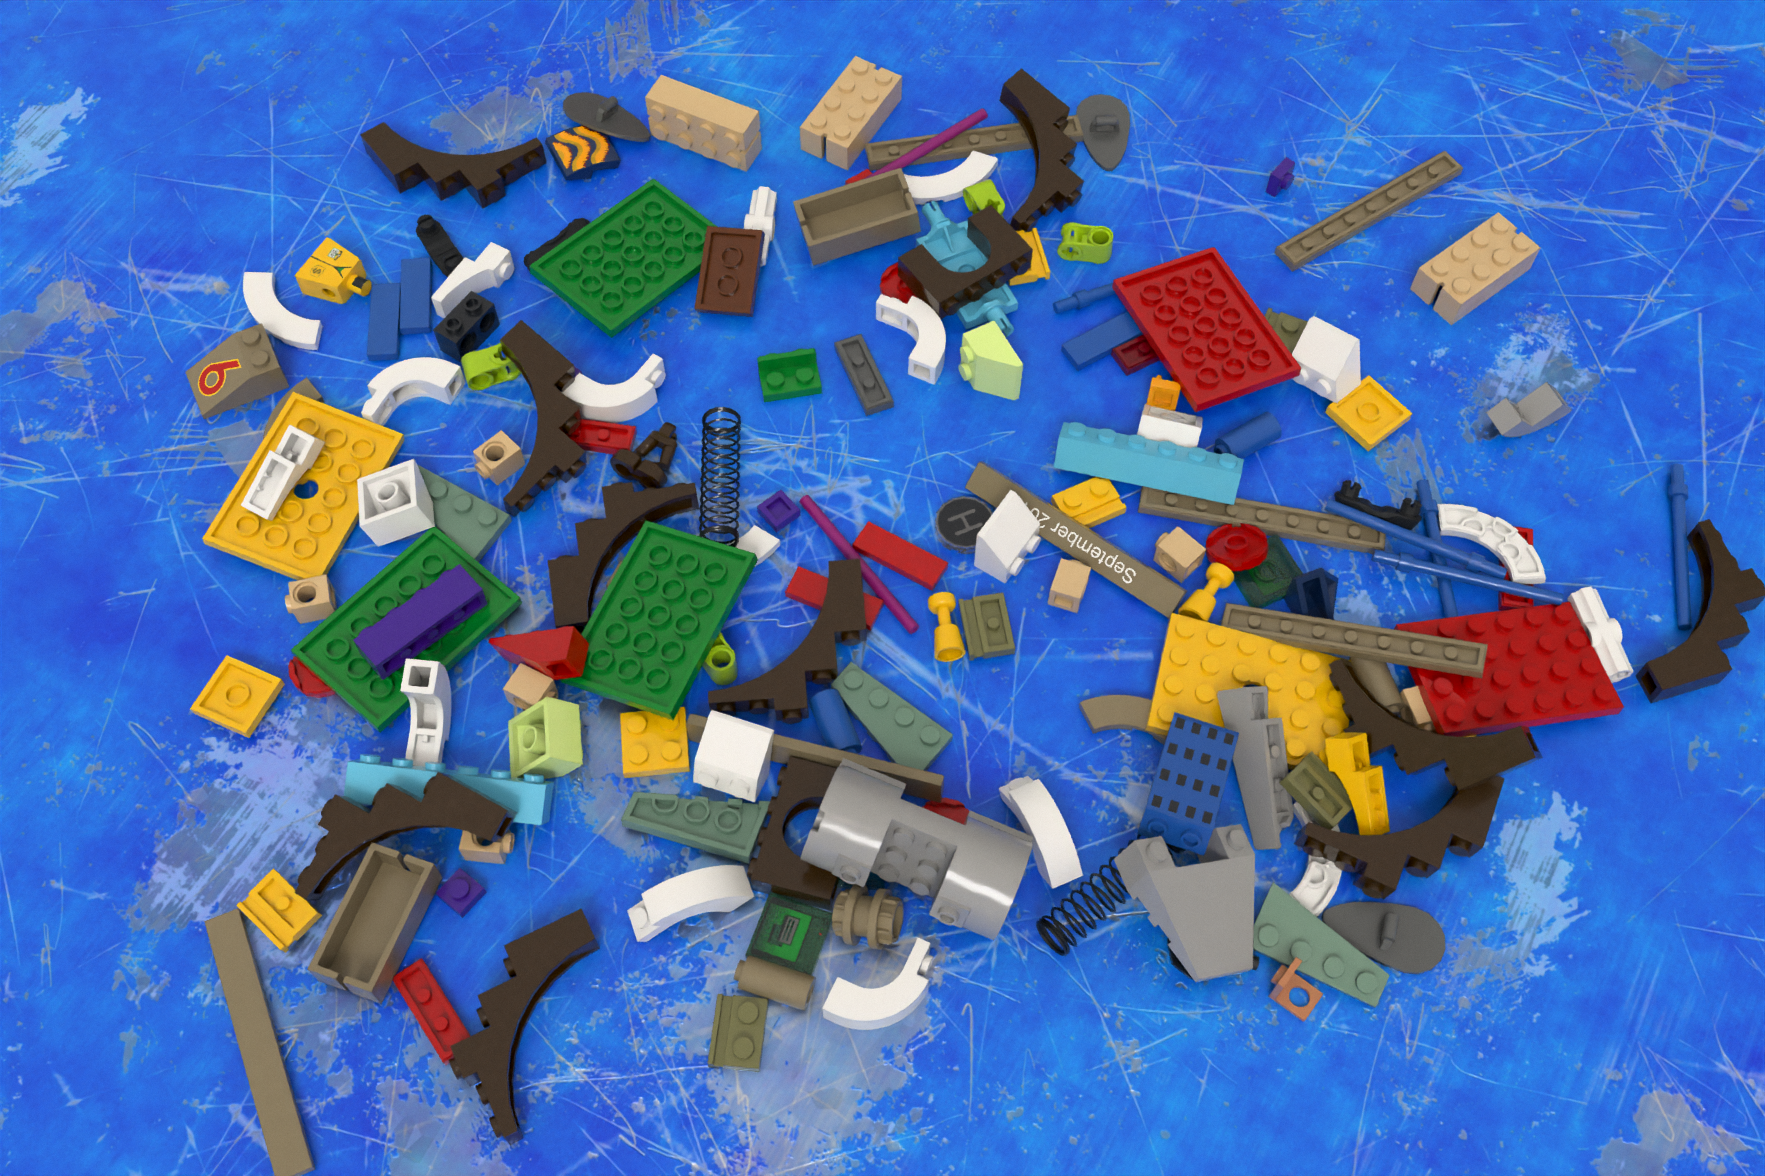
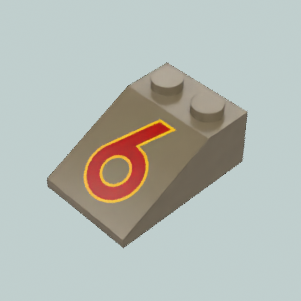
(237, 372)

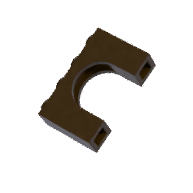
(950, 290)
(777, 867)

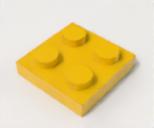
(1369, 413)
(237, 696)
(654, 744)

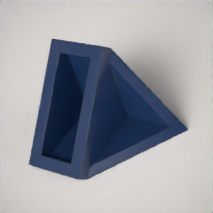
(1313, 594)

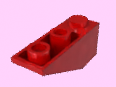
(552, 652)

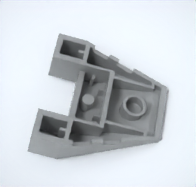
(1198, 906)

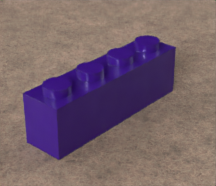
(420, 621)

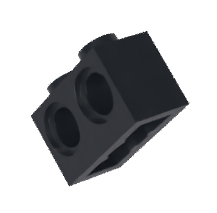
(466, 326)

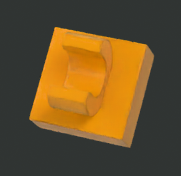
(1163, 393)

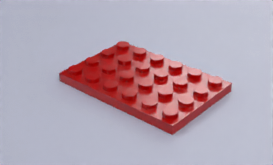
(1206, 329)
(1533, 672)

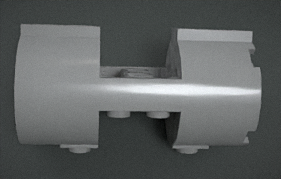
(964, 867)

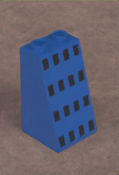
(1189, 783)

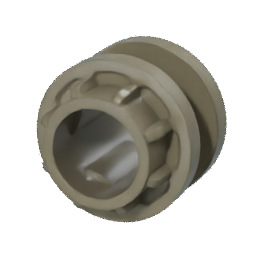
(867, 916)

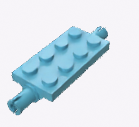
(957, 253)

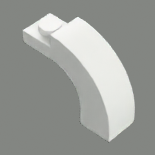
(924, 326)
(409, 380)
(618, 401)
(430, 703)
(1041, 818)
(689, 894)
(882, 1006)

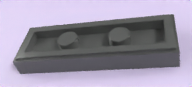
(863, 375)

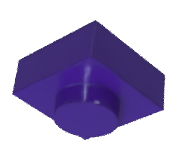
(1281, 177)
(778, 510)
(461, 892)

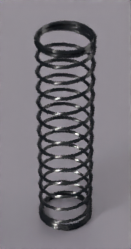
(720, 529)
(1042, 924)

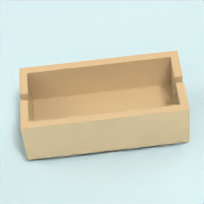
(851, 112)
(704, 123)
(1475, 268)

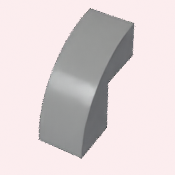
(1531, 413)

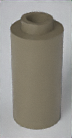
(1380, 683)
(775, 982)

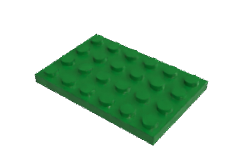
(627, 258)
(661, 618)
(331, 648)

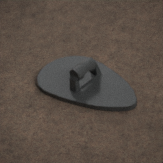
(604, 116)
(1104, 129)
(1390, 934)

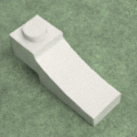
(488, 270)
(282, 471)

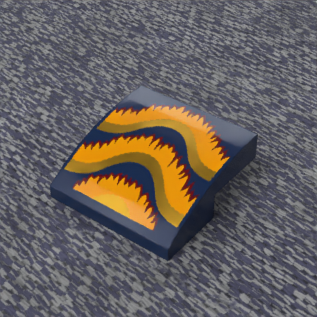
(582, 151)

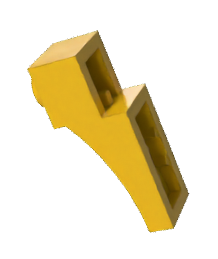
(1364, 783)

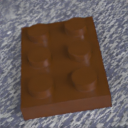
(729, 271)

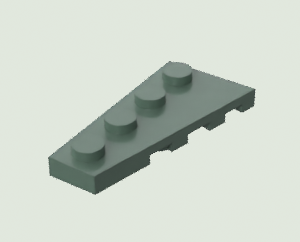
(464, 517)
(891, 721)
(711, 826)
(1291, 931)

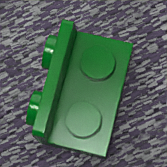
(789, 375)

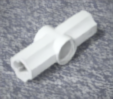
(762, 216)
(1602, 632)

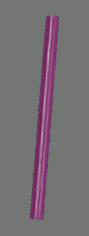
(934, 142)
(867, 573)

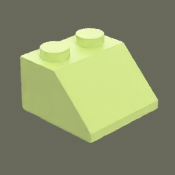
(990, 362)
(546, 739)

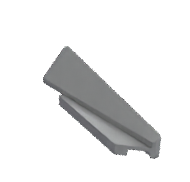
(1259, 763)

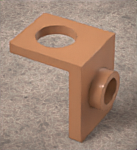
(1285, 981)

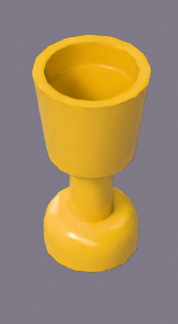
(1202, 602)
(947, 637)

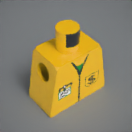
(333, 274)

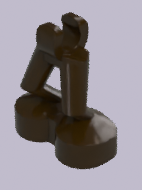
(648, 473)

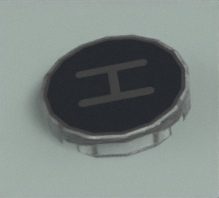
(960, 522)

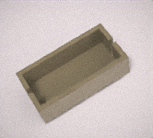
(857, 216)
(375, 922)

